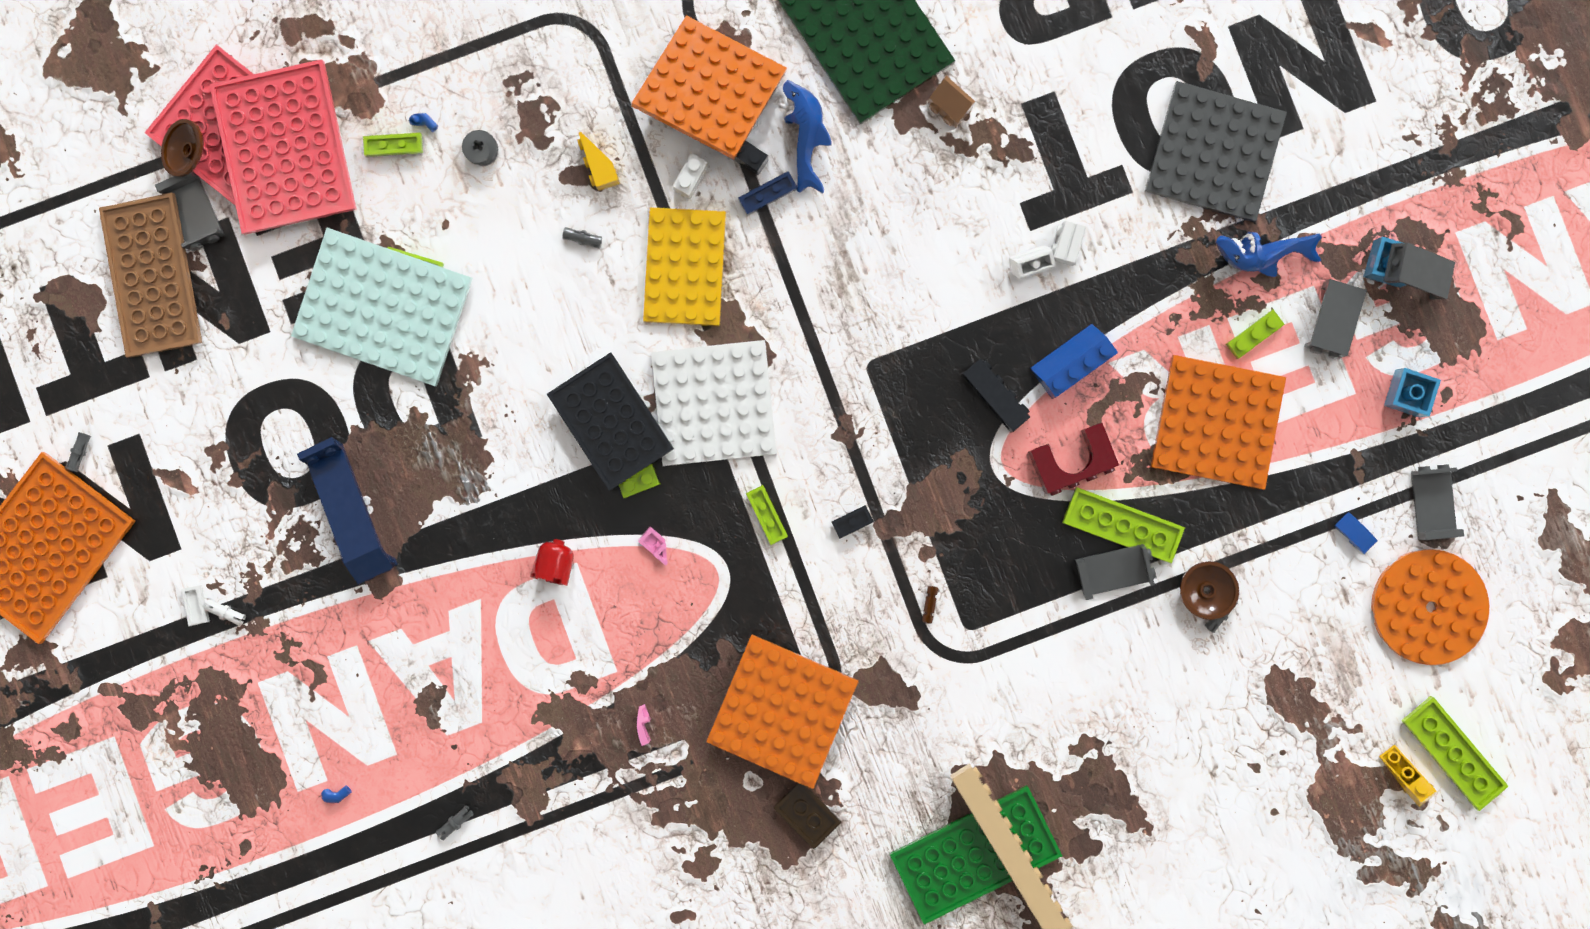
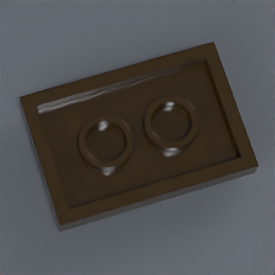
(807, 815)

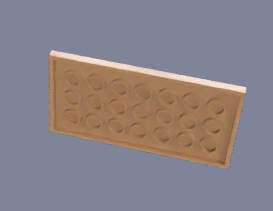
(150, 275)

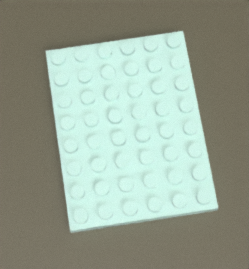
(381, 307)

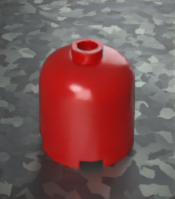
(553, 563)

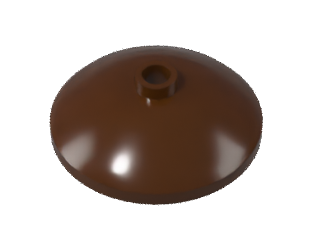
(182, 148)
(1222, 594)

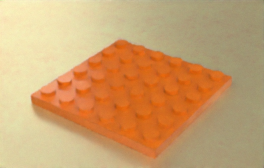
(709, 87)
(1218, 422)
(782, 711)

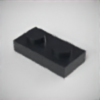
(852, 521)

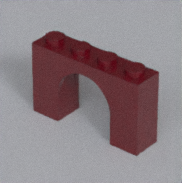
(1100, 460)

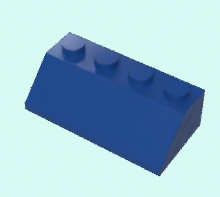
(1073, 361)

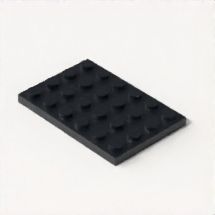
(610, 421)

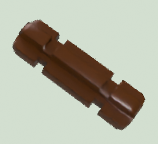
(930, 603)

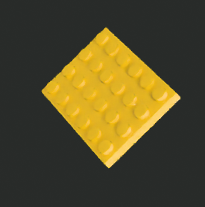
(684, 266)

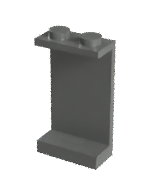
(195, 211)
(1420, 270)
(1337, 319)
(1435, 503)
(1115, 570)

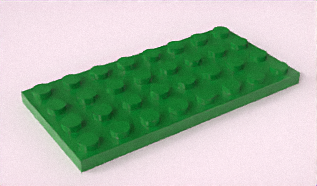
(960, 862)

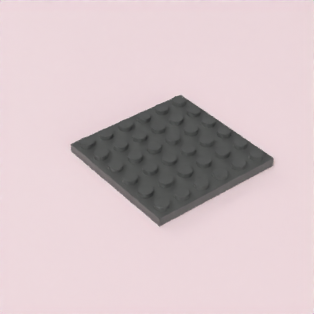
(1215, 151)

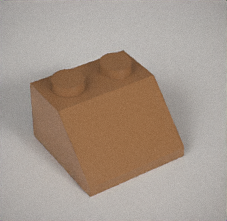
(951, 102)

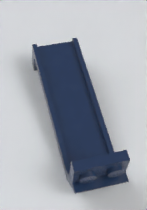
(346, 510)

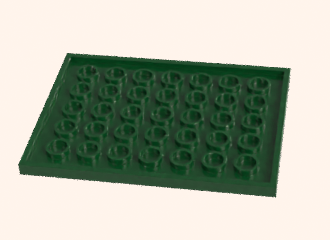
(870, 48)

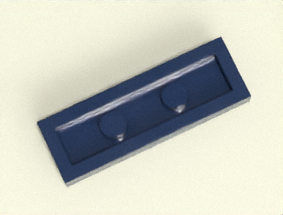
(767, 193)

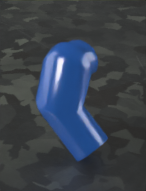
(423, 119)
(335, 797)

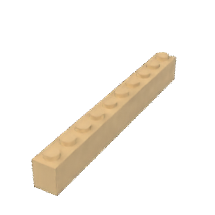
(1008, 849)

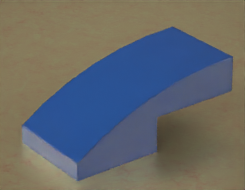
(1356, 532)

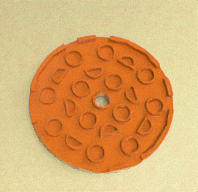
(1458, 601)

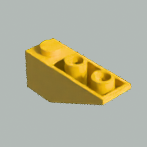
(601, 167)
(1408, 776)

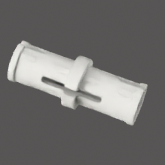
(224, 612)

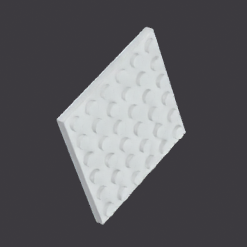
(714, 402)

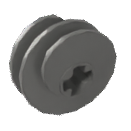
(472, 153)

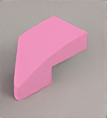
(655, 544)
(643, 717)

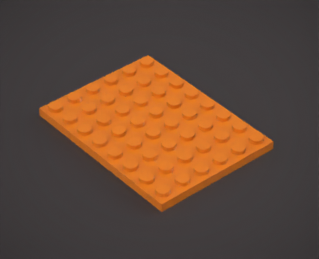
(52, 544)

